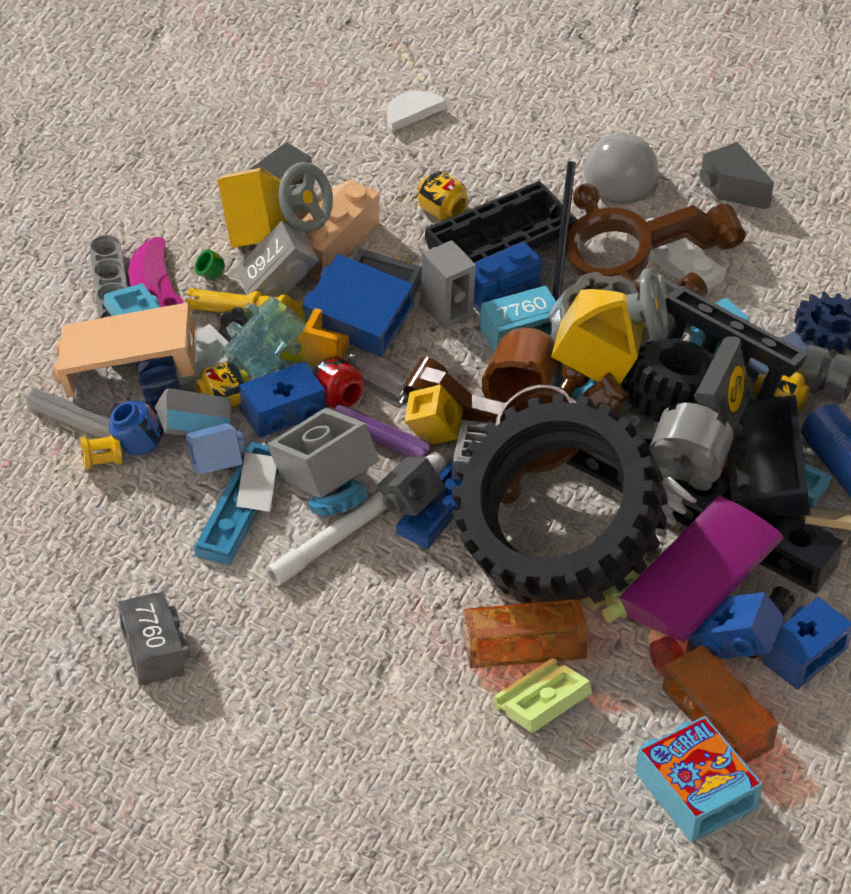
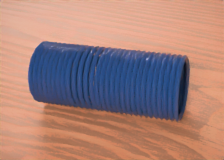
(830, 437)

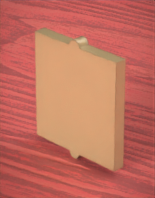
(828, 518)

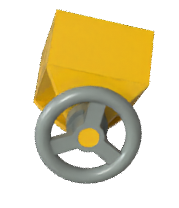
(259, 201)
(606, 328)

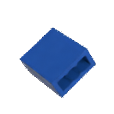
(360, 303)

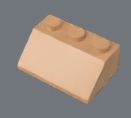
(351, 220)

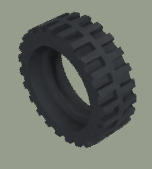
(521, 440)

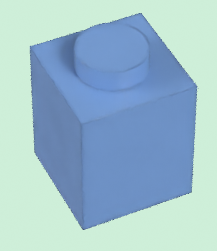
(215, 448)

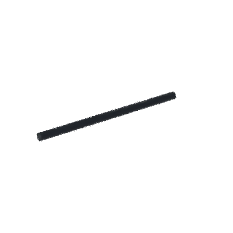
(563, 233)

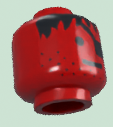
(340, 380)

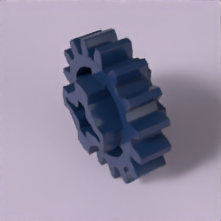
(825, 322)

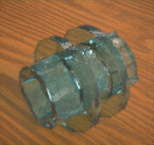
(264, 338)

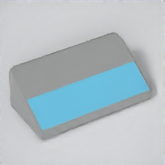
(191, 411)

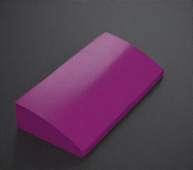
(700, 569)

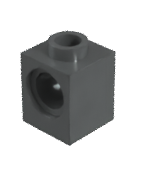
(423, 483)

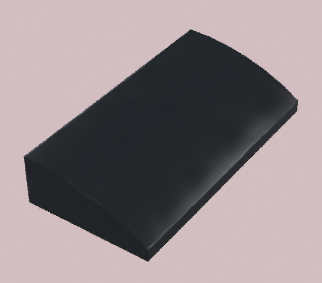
(769, 460)

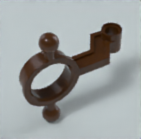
(710, 229)
(480, 409)

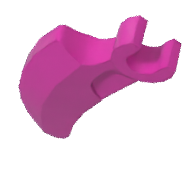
(149, 268)

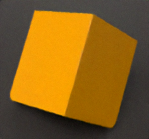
(321, 343)

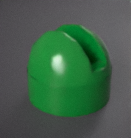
(209, 265)

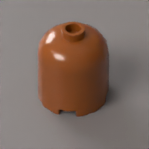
(519, 363)

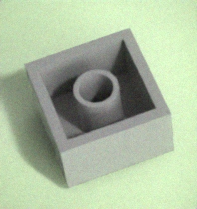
(323, 453)

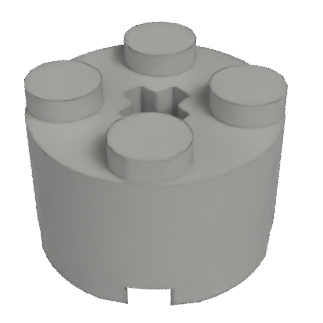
(691, 445)

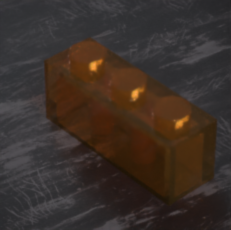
(524, 633)
(706, 688)

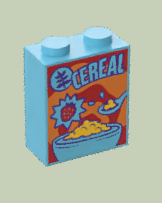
(698, 778)

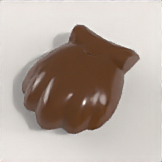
(607, 392)

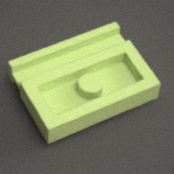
(542, 695)

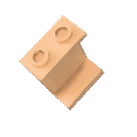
(126, 340)

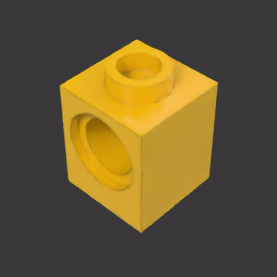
(433, 415)

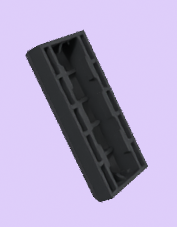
(521, 216)

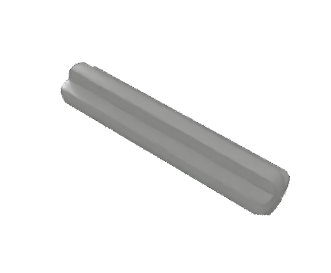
(68, 413)

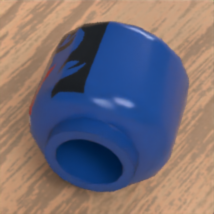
(136, 427)

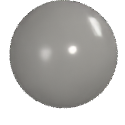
(622, 168)

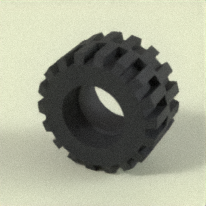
(667, 375)

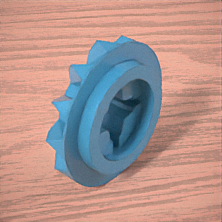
(348, 496)

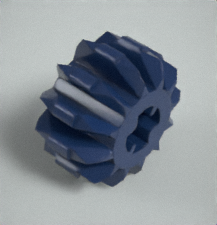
(156, 377)

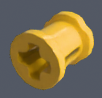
(89, 458)

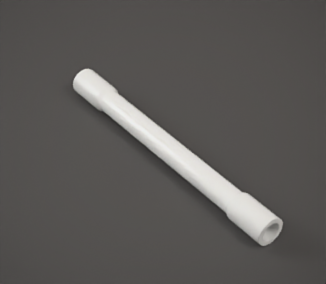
(297, 559)

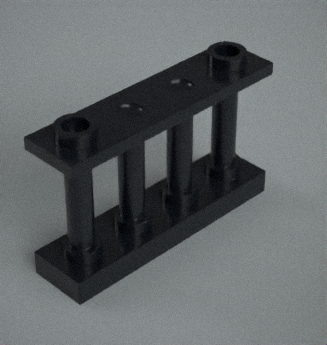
(720, 323)

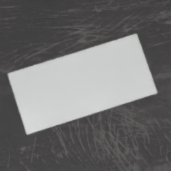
(256, 482)

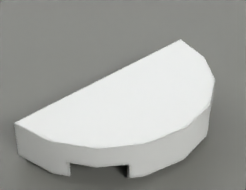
(412, 107)

